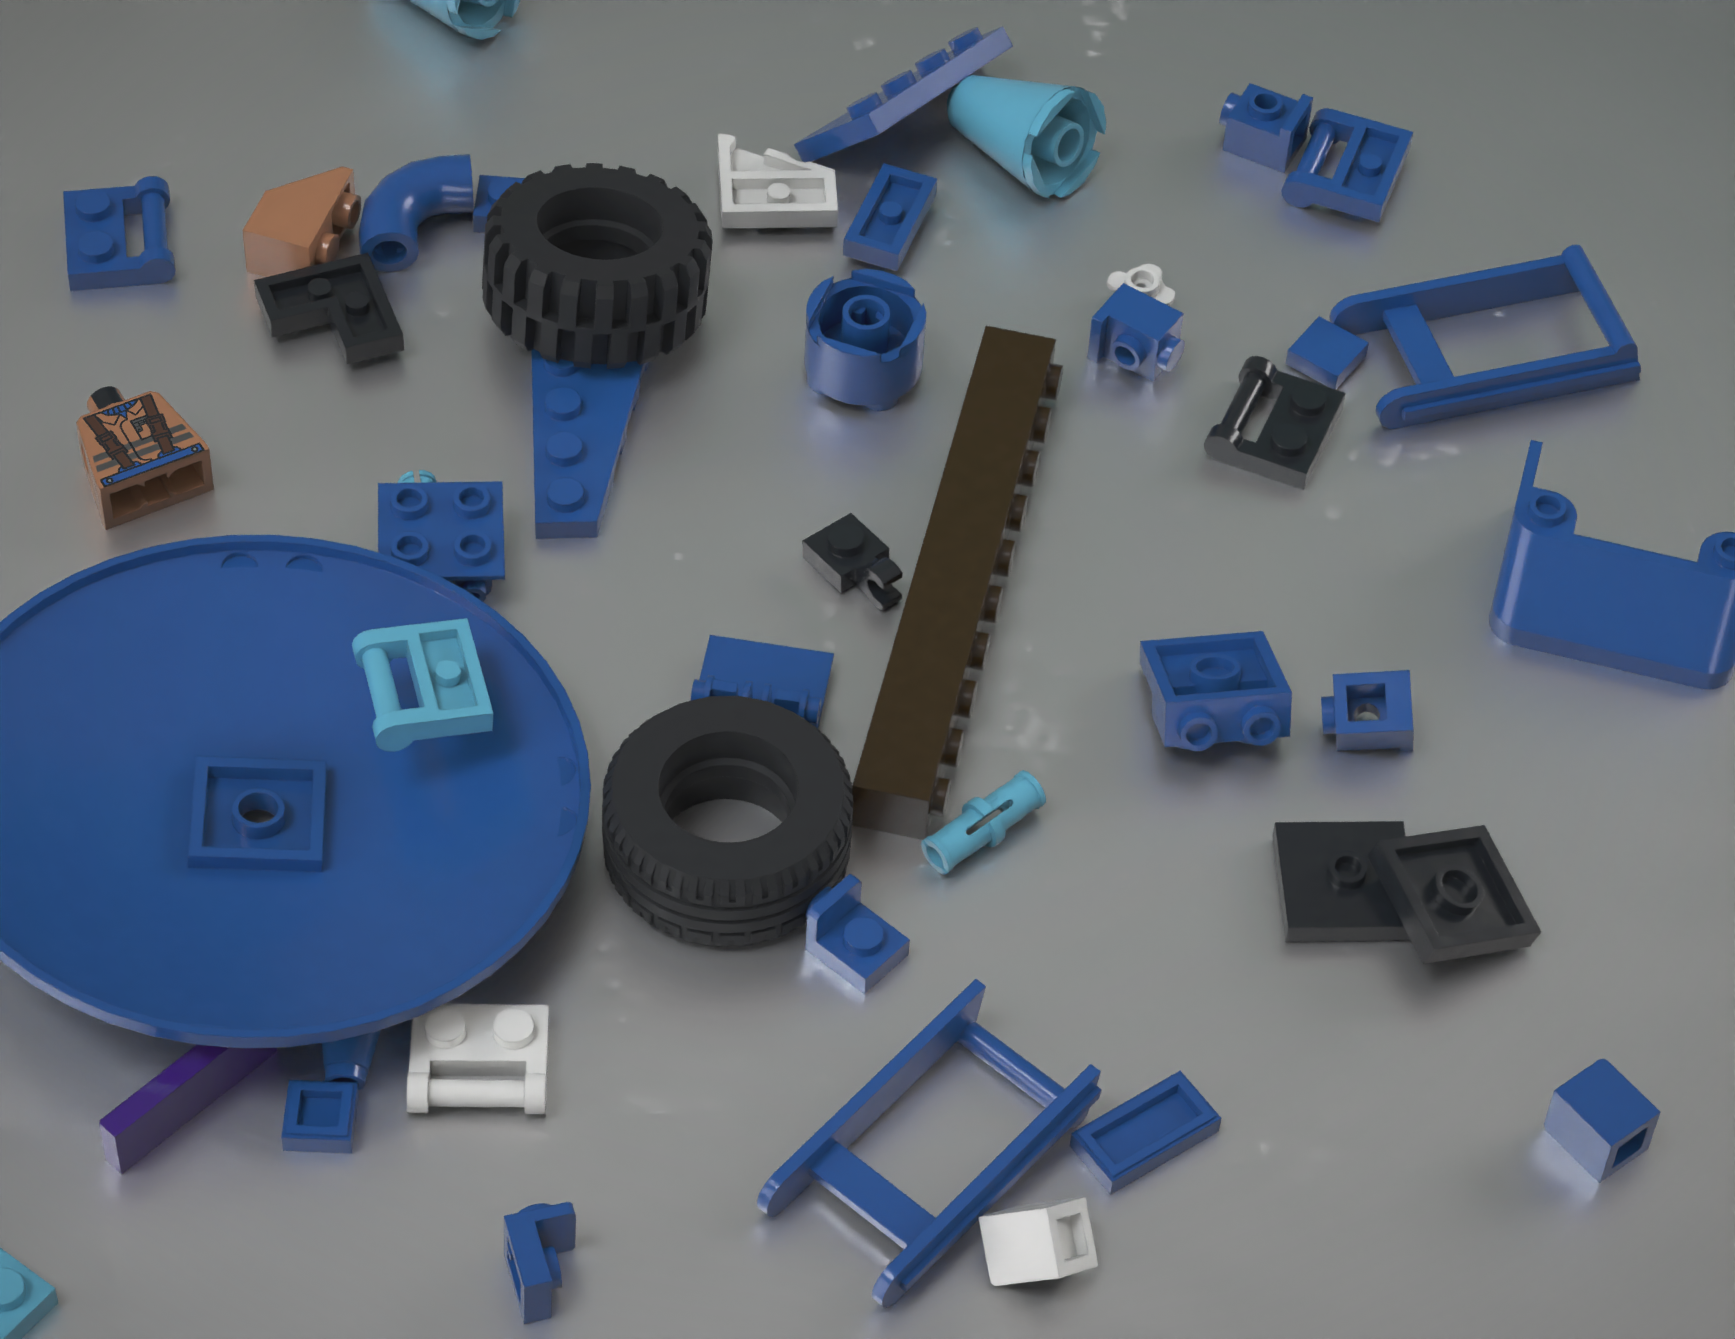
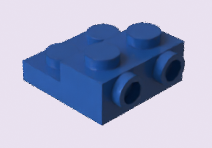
(1216, 690)

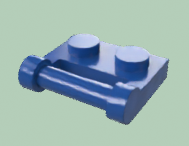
(1364, 173)
(98, 236)

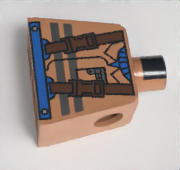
(140, 455)

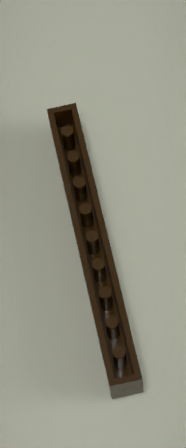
(954, 586)

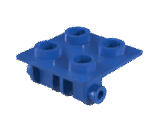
(446, 530)
(766, 672)

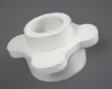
(1144, 279)

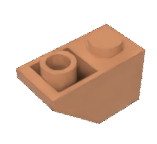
(301, 223)

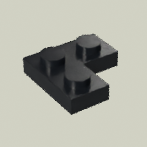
(336, 293)

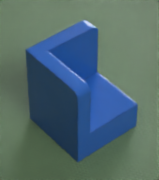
(1601, 1119)

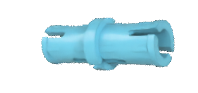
(952, 843)

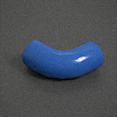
(407, 199)

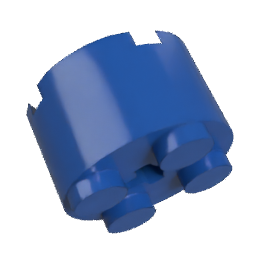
(864, 339)

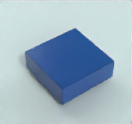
(1327, 353)
(320, 1116)

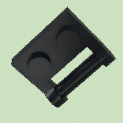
(1293, 432)

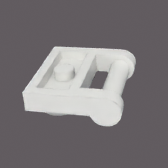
(479, 1043)

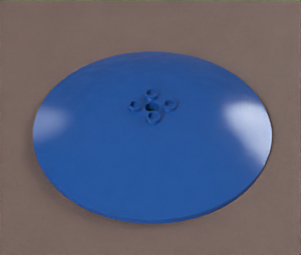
(227, 683)

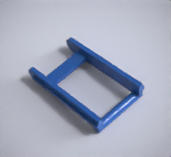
(1442, 395)
(883, 1204)

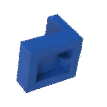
(852, 936)
(531, 1251)

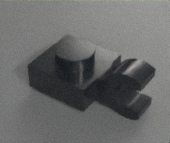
(853, 555)

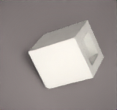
(1038, 1241)

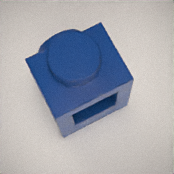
(1265, 126)
(1137, 333)
(1380, 693)

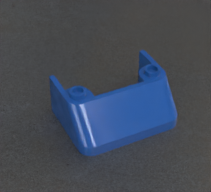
(1613, 599)

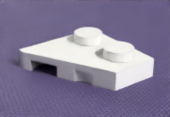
(773, 189)

